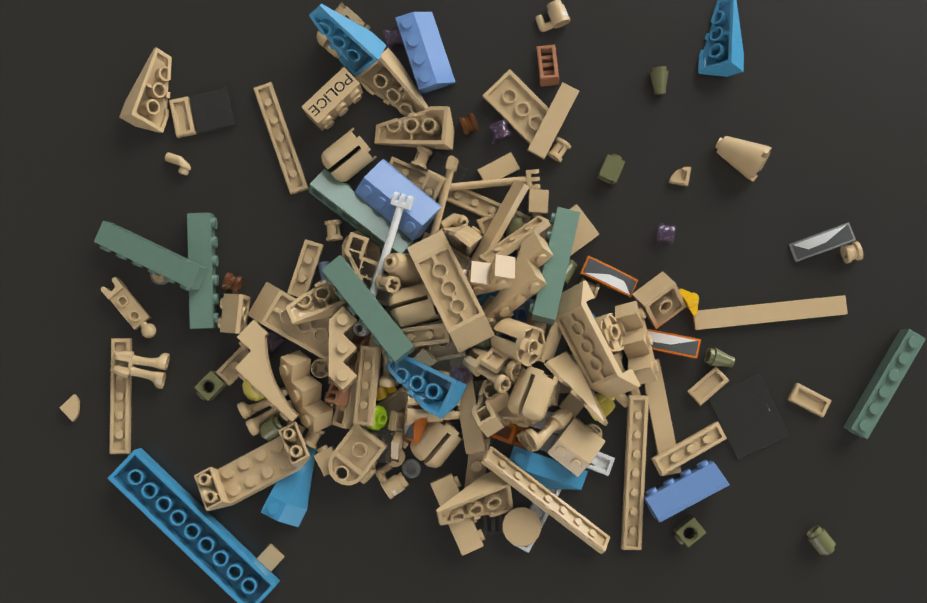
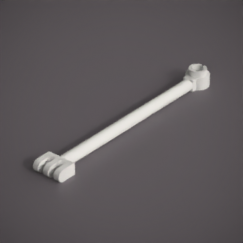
(400, 206)

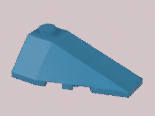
(352, 42)
(723, 47)
(431, 388)
(546, 470)
(291, 495)

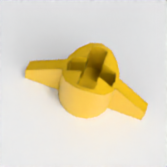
(691, 300)
(383, 392)

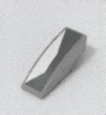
(822, 242)

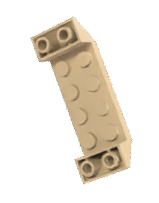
(450, 291)
(271, 312)
(590, 345)
(253, 470)

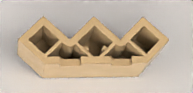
(364, 267)
(491, 276)
(637, 342)
(341, 349)
(305, 391)
(488, 405)

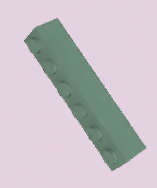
(355, 211)
(202, 251)
(151, 255)
(555, 269)
(369, 310)
(884, 383)

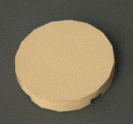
(521, 526)

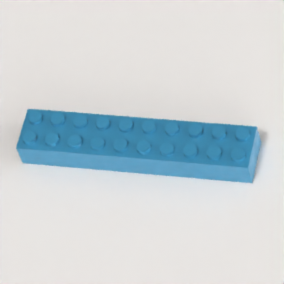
(193, 528)

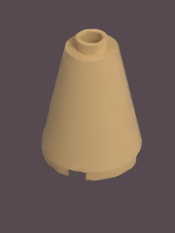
(743, 155)
(402, 267)

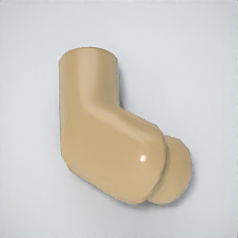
(178, 160)
(455, 220)

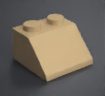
(660, 299)
(234, 313)
(576, 446)

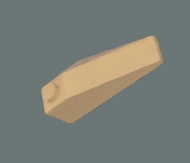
(392, 84)
(149, 96)
(427, 128)
(316, 304)

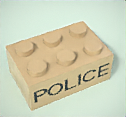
(333, 99)

